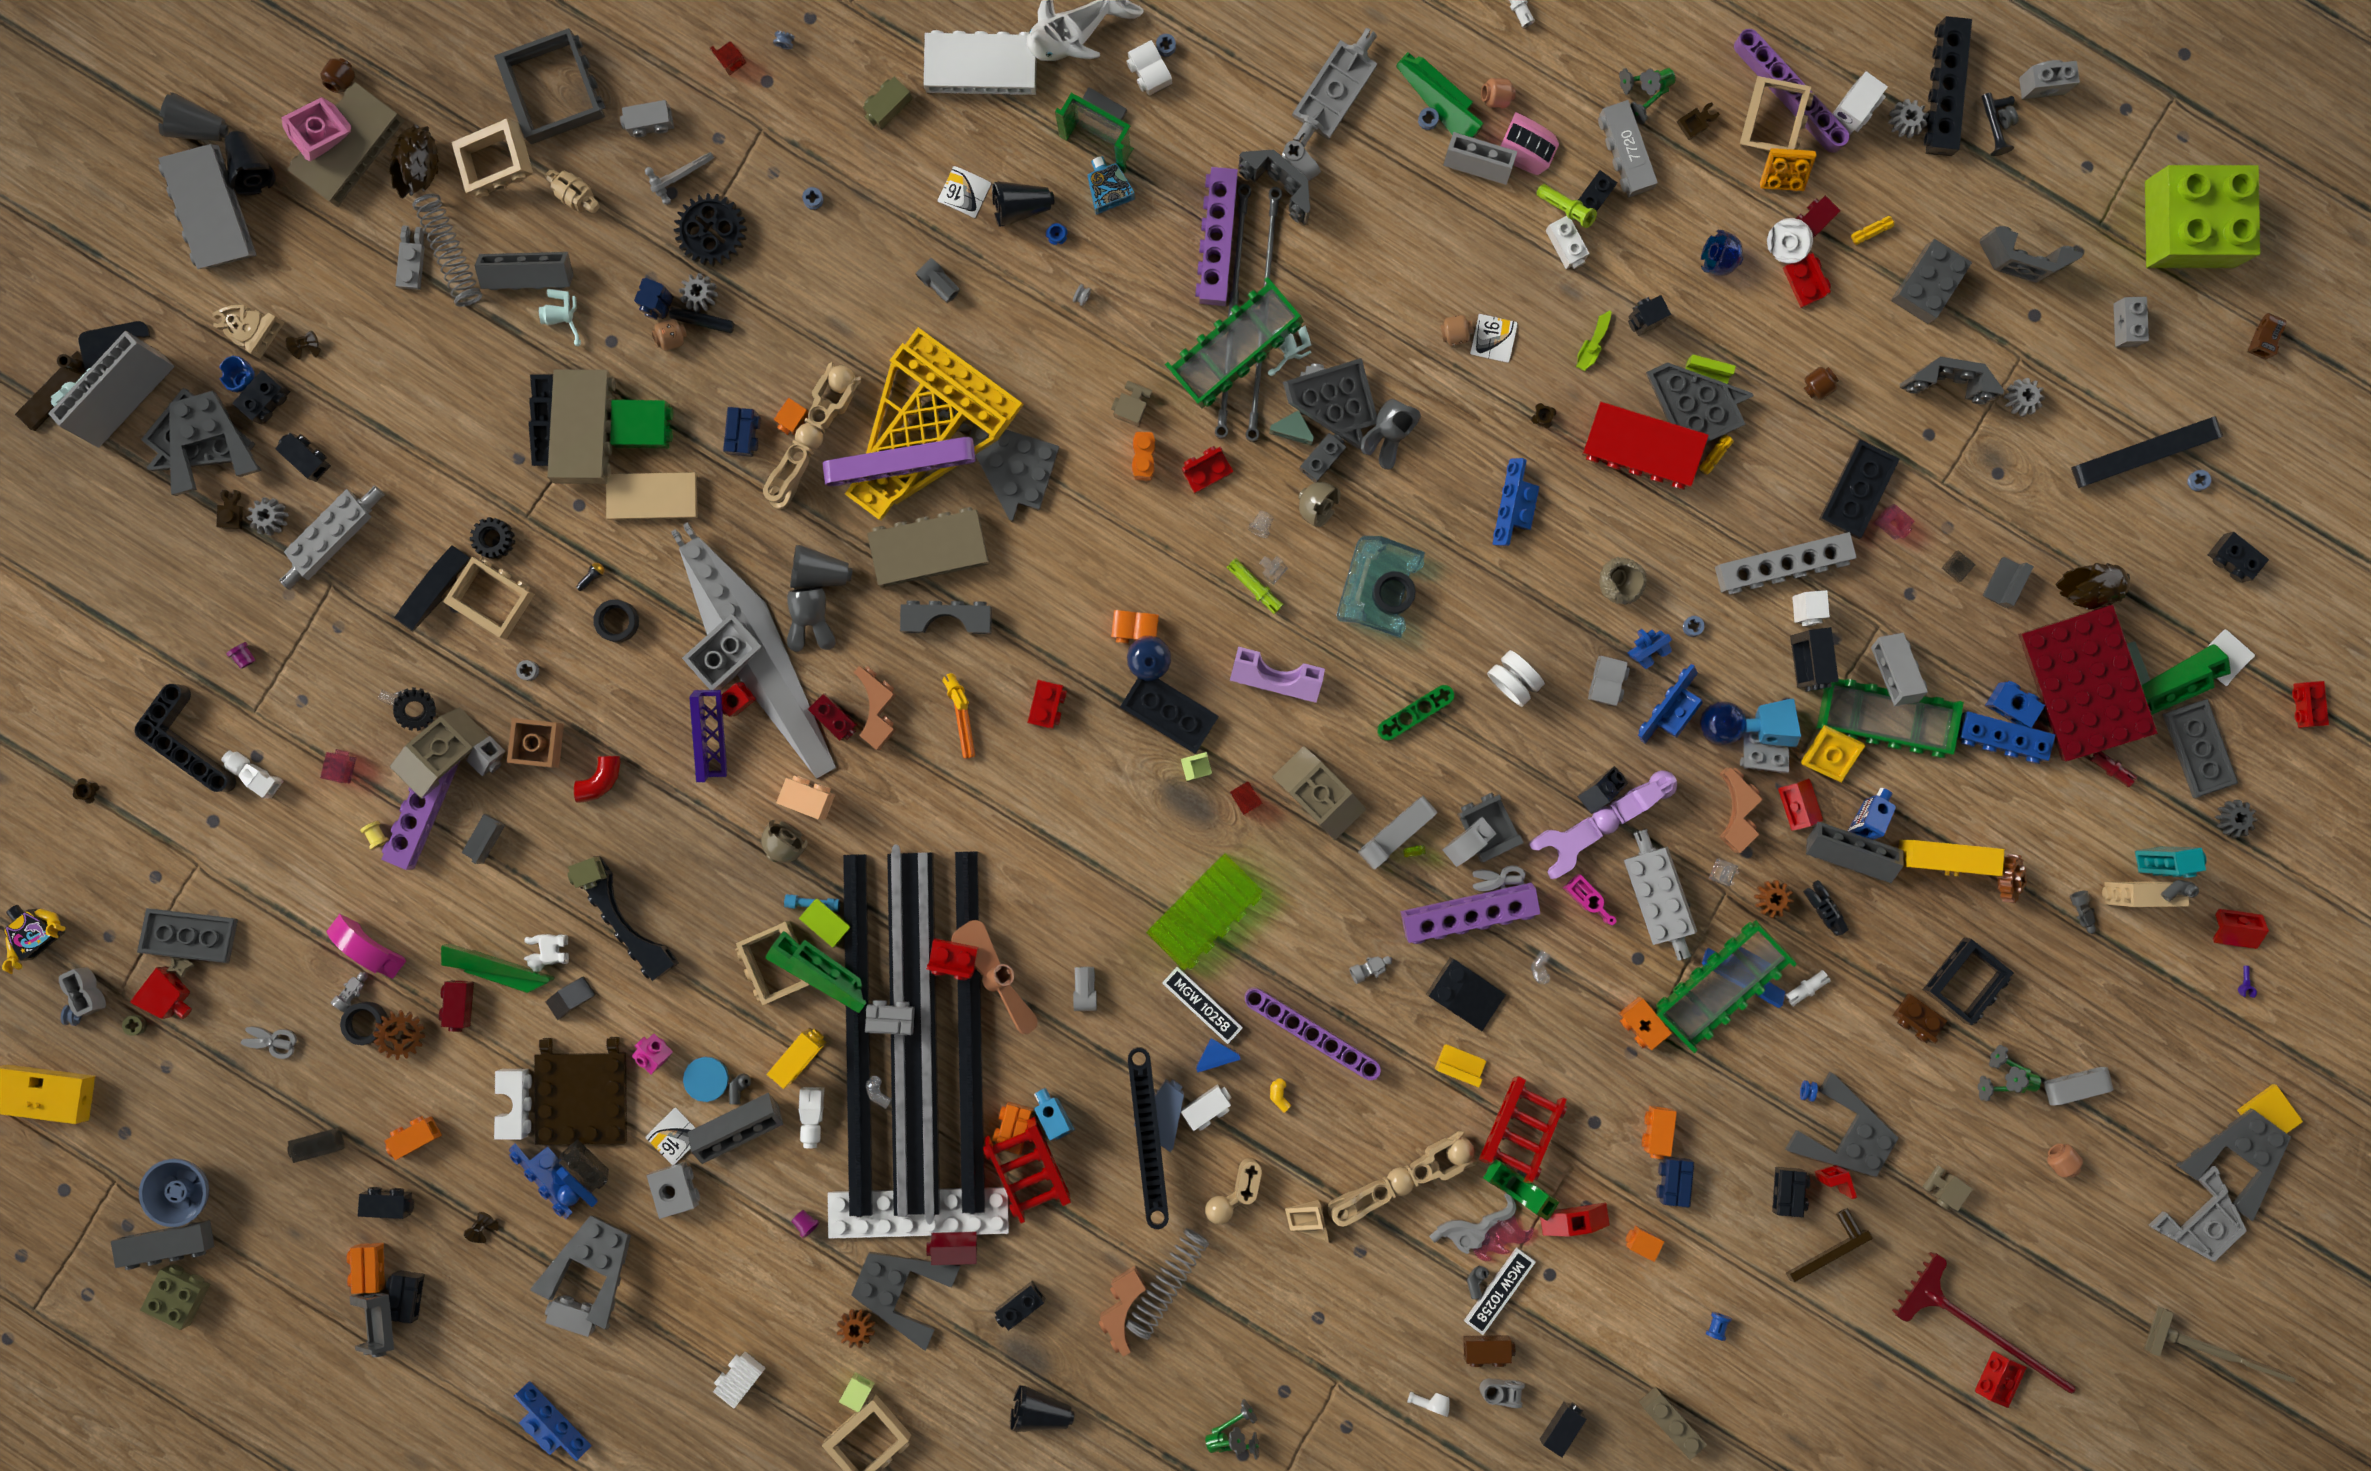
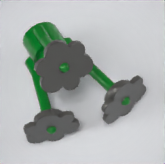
(1651, 82)
(2017, 1080)
(1219, 1441)

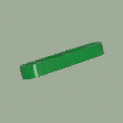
(1417, 715)

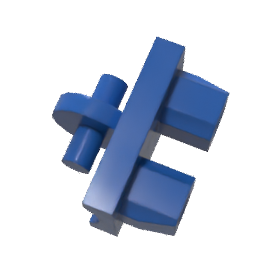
(1648, 644)

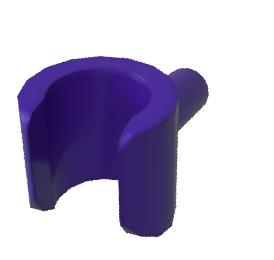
(2246, 984)

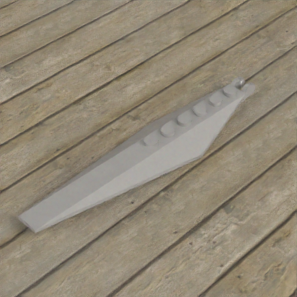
(770, 671)

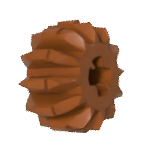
(1781, 902)
(852, 1320)

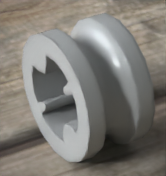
(1081, 295)
(519, 670)

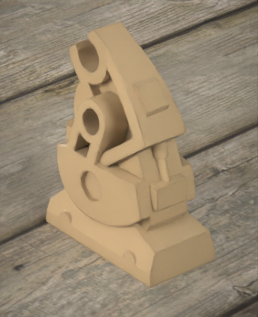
(250, 328)

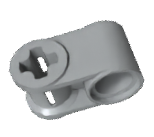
(1302, 161)
(1507, 1392)

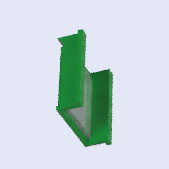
(1098, 122)

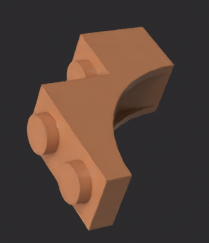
(877, 729)
(1744, 798)
(1112, 1320)

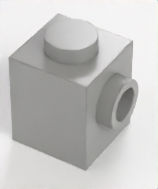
(486, 756)

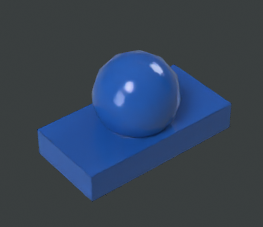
(573, 1190)

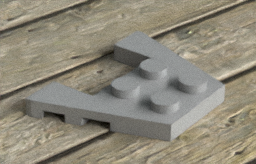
(2212, 1227)

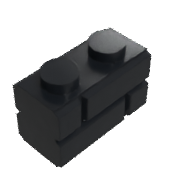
(1790, 1192)
(405, 1295)

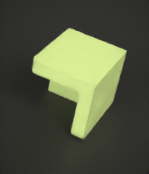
(1196, 766)
(856, 1392)

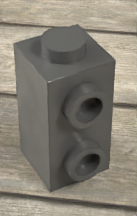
(1323, 457)

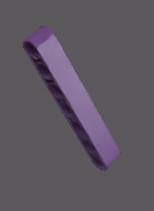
(1774, 63)
(899, 461)
(1320, 1041)

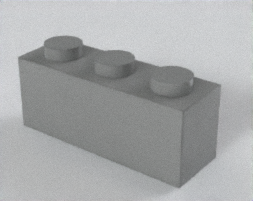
(1480, 158)
(1899, 669)

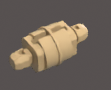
(572, 191)

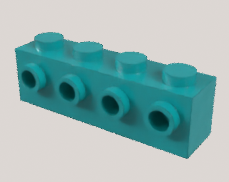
(2171, 861)

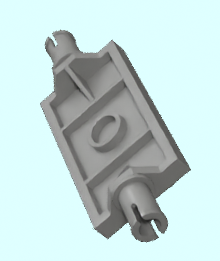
(1335, 88)
(328, 534)
(1660, 895)

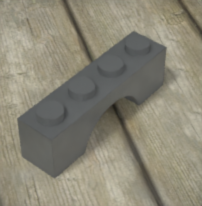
(917, 617)

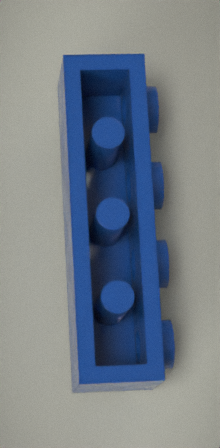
(2006, 737)

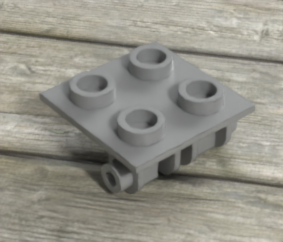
(1764, 756)

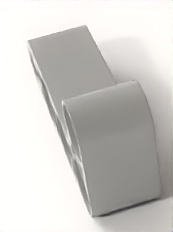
(1397, 832)

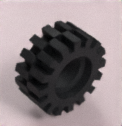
(479, 538)
(410, 696)

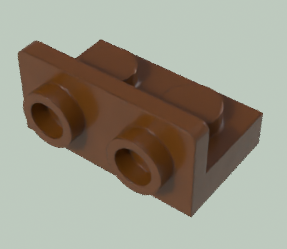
(1919, 1018)

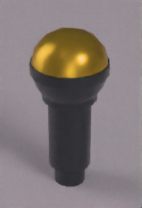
(595, 571)

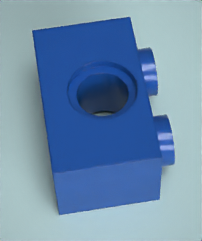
(2002, 703)

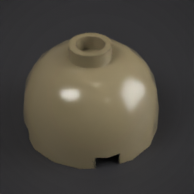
(1317, 502)
(782, 842)

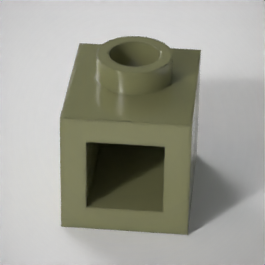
(586, 873)

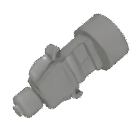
(1373, 966)
(352, 989)

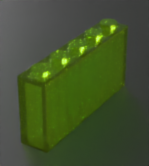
(1205, 912)

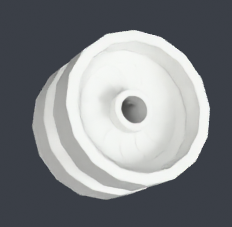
(1515, 678)

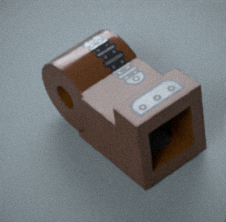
(2267, 336)

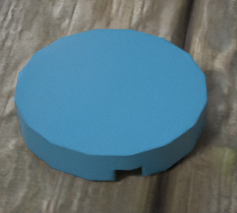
(706, 1079)

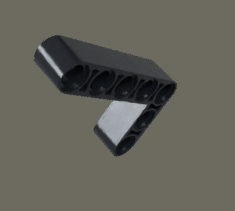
(178, 746)

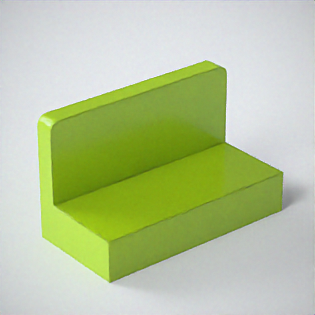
(1710, 368)
(824, 923)

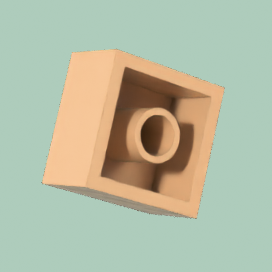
(805, 798)

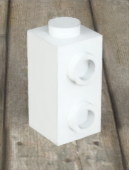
(1567, 243)
(1206, 1107)

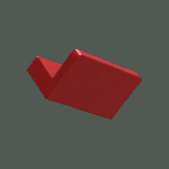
(1800, 804)
(2240, 928)
(1837, 1176)

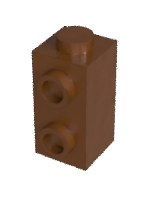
(1488, 1350)

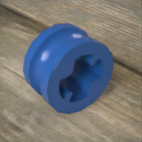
(1808, 1091)

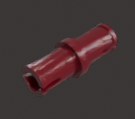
(2113, 768)

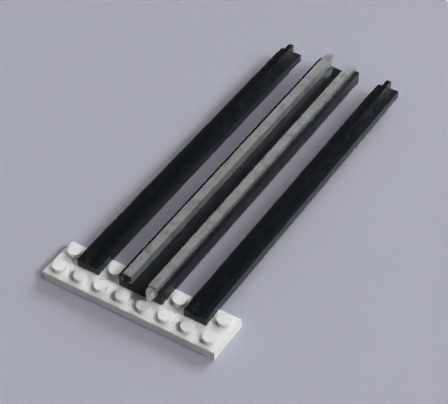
(916, 1202)

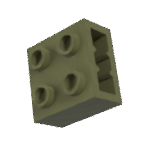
(175, 1296)

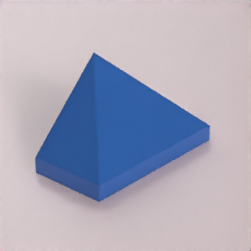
(1216, 1055)

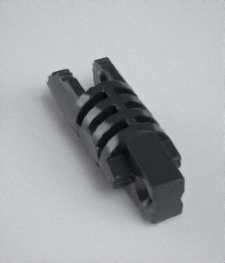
(1826, 908)

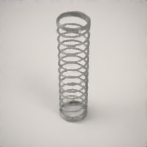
(469, 292)
(1131, 1325)

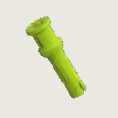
(1573, 208)

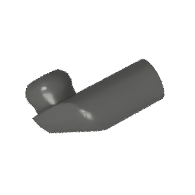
(2180, 888)
(736, 1086)
(1474, 1279)

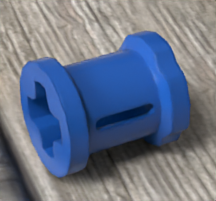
(1718, 1326)

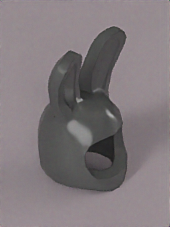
(1394, 424)
(807, 608)

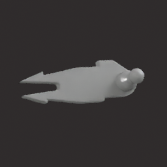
(658, 184)

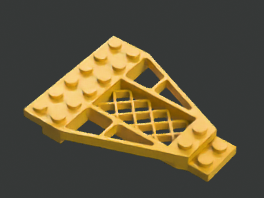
(953, 382)

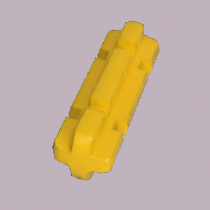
(1872, 230)
(1716, 454)

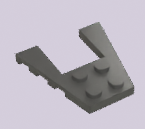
(198, 421)
(2254, 1141)
(1865, 1142)
(598, 1248)
(883, 1282)

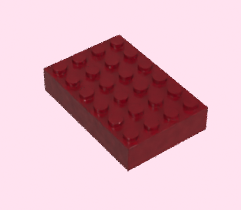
(2087, 683)

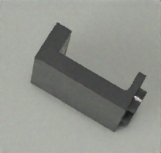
(1497, 817)
(377, 1323)

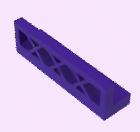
(700, 737)

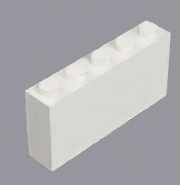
(979, 63)

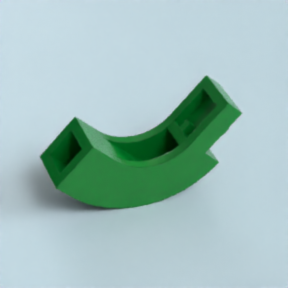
(1527, 1194)

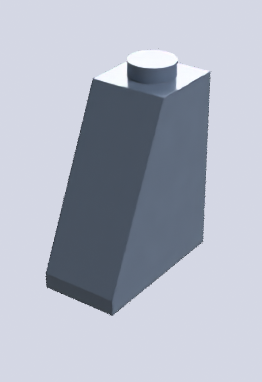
(1168, 1106)

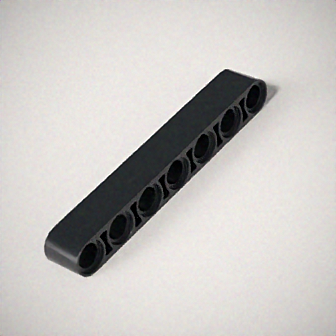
(2147, 452)

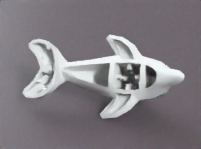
(1065, 32)

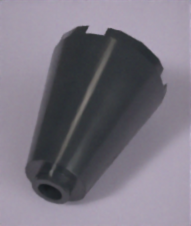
(246, 166)
(1019, 201)
(1038, 1412)

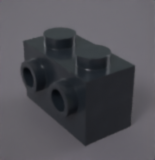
(1648, 315)
(261, 397)
(2237, 557)

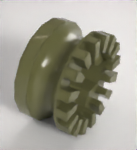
(138, 1030)

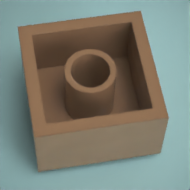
(535, 743)

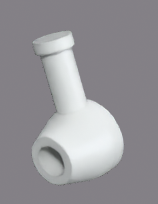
(1437, 1404)

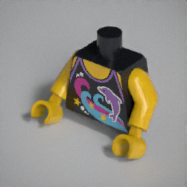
(29, 935)

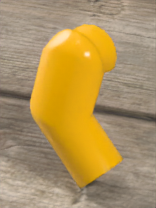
(1276, 1094)

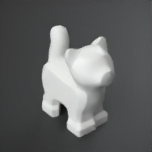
(549, 950)

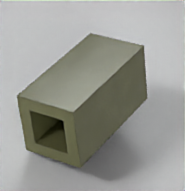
(886, 103)

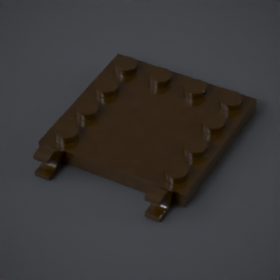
(580, 1096)

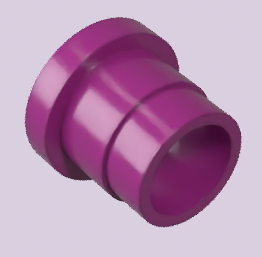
(241, 655)
(805, 1223)

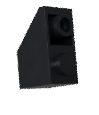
(1603, 790)

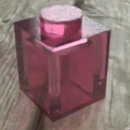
(338, 766)

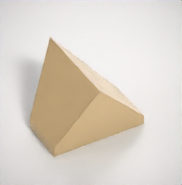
(1308, 1220)

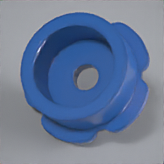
(1056, 228)

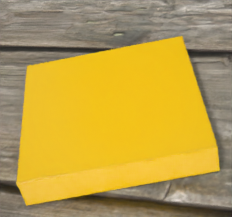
(1832, 753)
(2274, 1107)

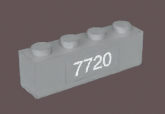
(1627, 148)

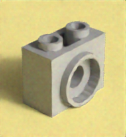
(2049, 79)
(680, 1178)

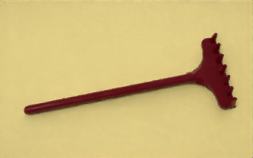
(1928, 1293)

